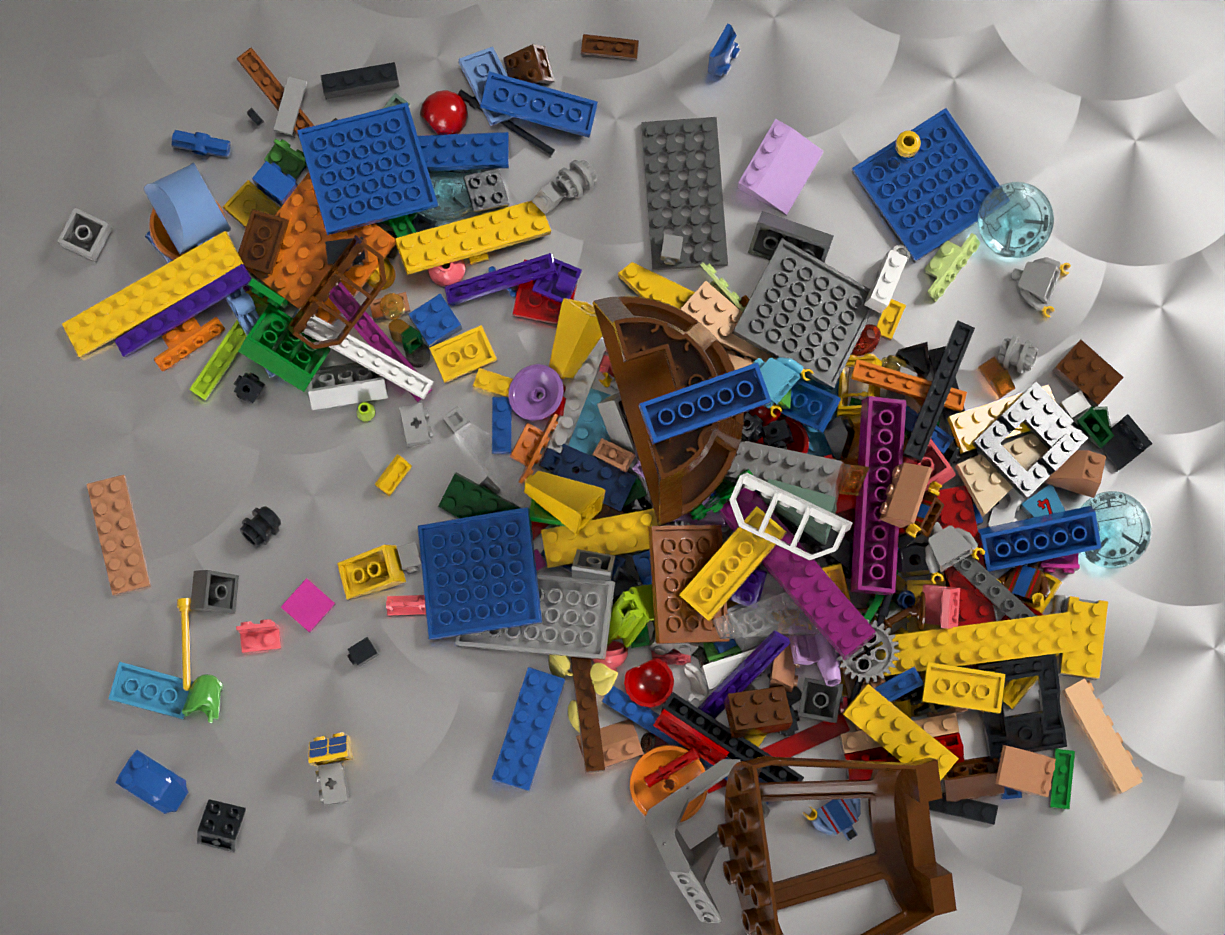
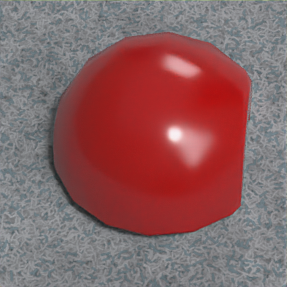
(444, 112)
(649, 683)

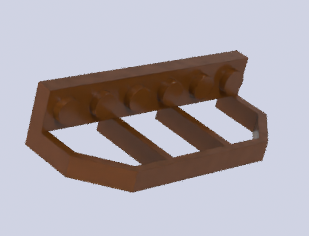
(323, 290)

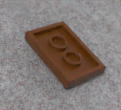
(262, 241)

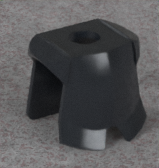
(904, 565)

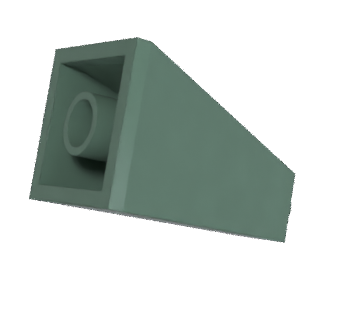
(816, 530)

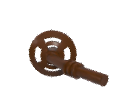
(916, 611)

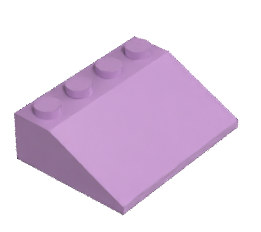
(780, 167)

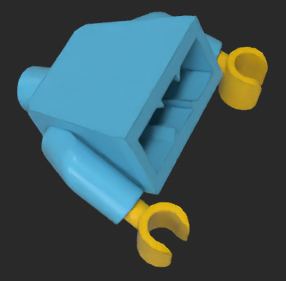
(780, 377)

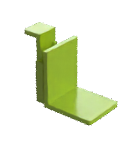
(631, 614)

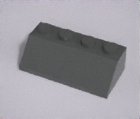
(773, 228)

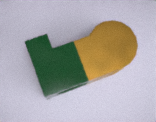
(406, 335)

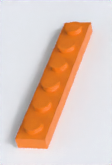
(902, 383)

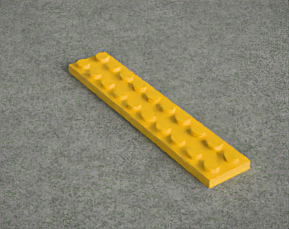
(151, 294)
(982, 642)

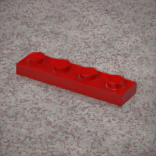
(690, 737)

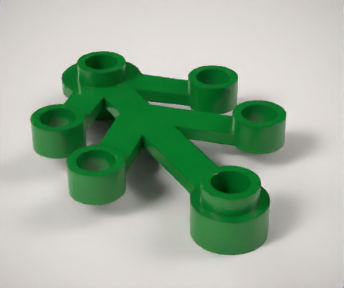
(714, 502)

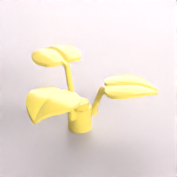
(602, 678)

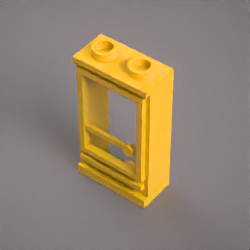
(854, 412)

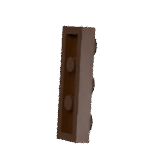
(609, 47)

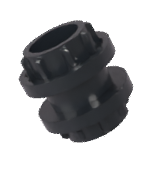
(260, 526)

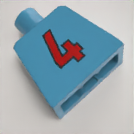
(1042, 503)

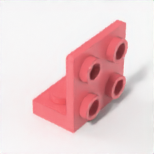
(941, 605)
(259, 636)

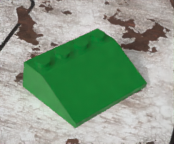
(280, 351)

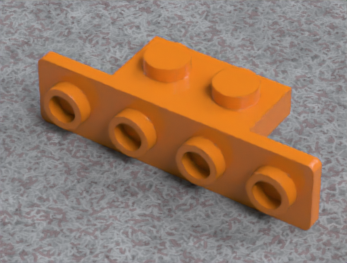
(186, 339)
(530, 444)

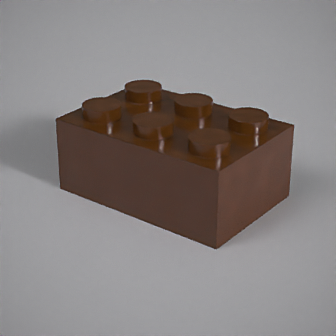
(1088, 372)
(758, 712)

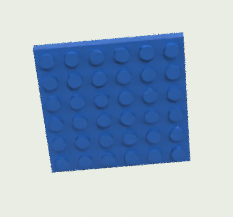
(367, 168)
(934, 191)
(479, 573)

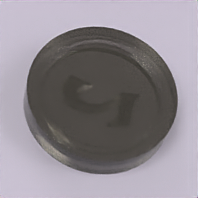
(647, 742)

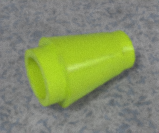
(368, 415)

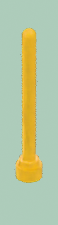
(184, 607)

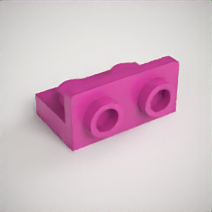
(1068, 564)

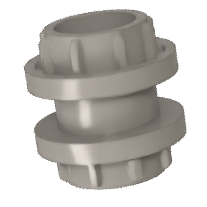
(579, 176)
(1017, 354)

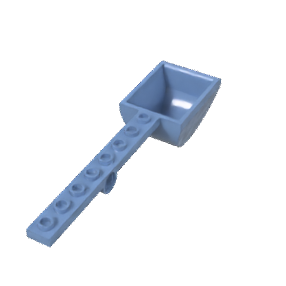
(192, 219)

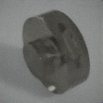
(419, 357)

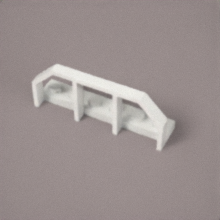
(787, 499)

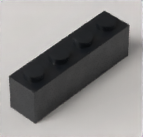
(360, 80)

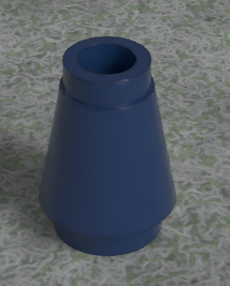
(903, 598)

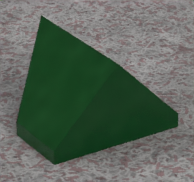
(1096, 425)

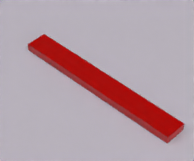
(801, 742)

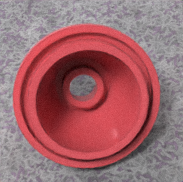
(448, 276)
(615, 655)

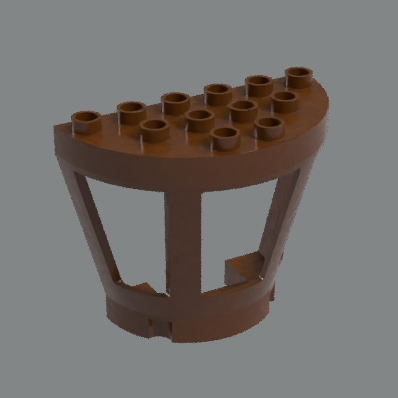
(654, 354)
(899, 828)

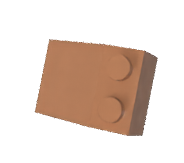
(1080, 473)
(1025, 771)

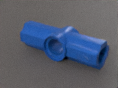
(201, 143)

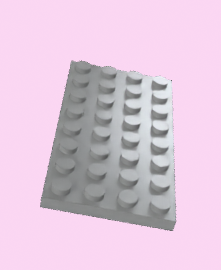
(573, 621)

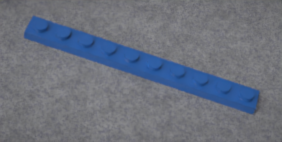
(645, 718)

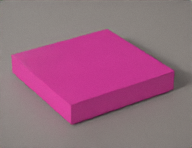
(308, 605)

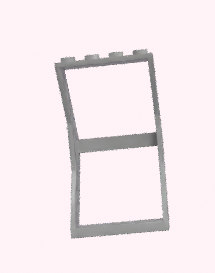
(687, 865)

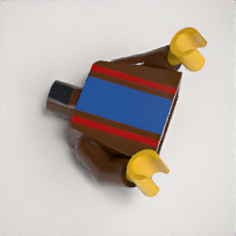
(928, 512)
(1027, 583)

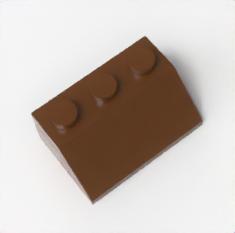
(972, 779)

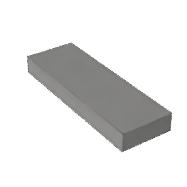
(290, 106)

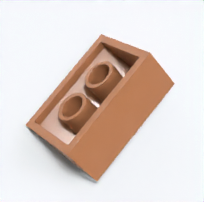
(905, 494)
(784, 671)
(618, 743)

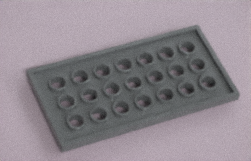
(693, 183)

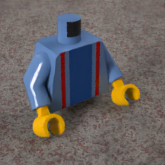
(836, 817)

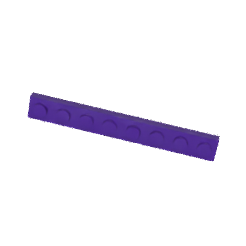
(183, 310)

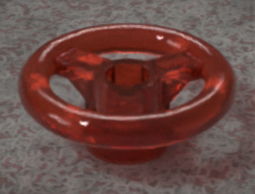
(865, 343)

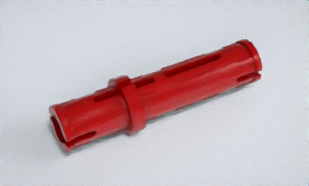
(665, 771)

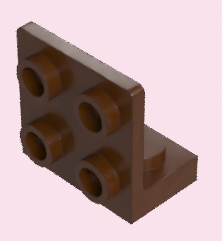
(530, 65)

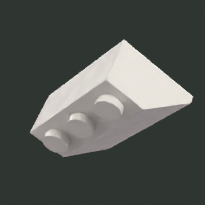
(719, 670)

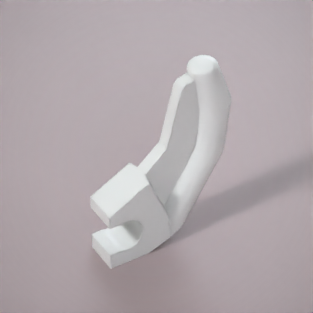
(698, 683)

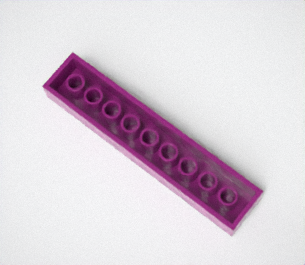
(876, 540)
(808, 585)

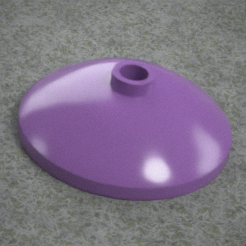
(527, 387)

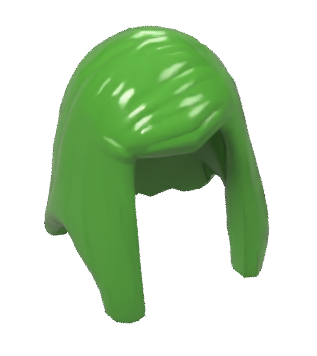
(204, 696)

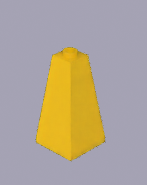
(574, 337)
(565, 499)

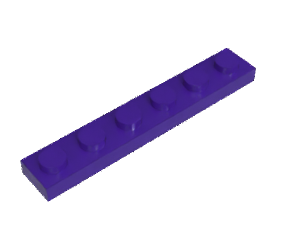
(500, 279)
(745, 673)

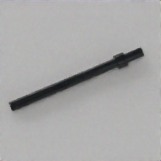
(473, 102)
(882, 612)

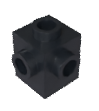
(254, 389)
(752, 428)
(777, 434)

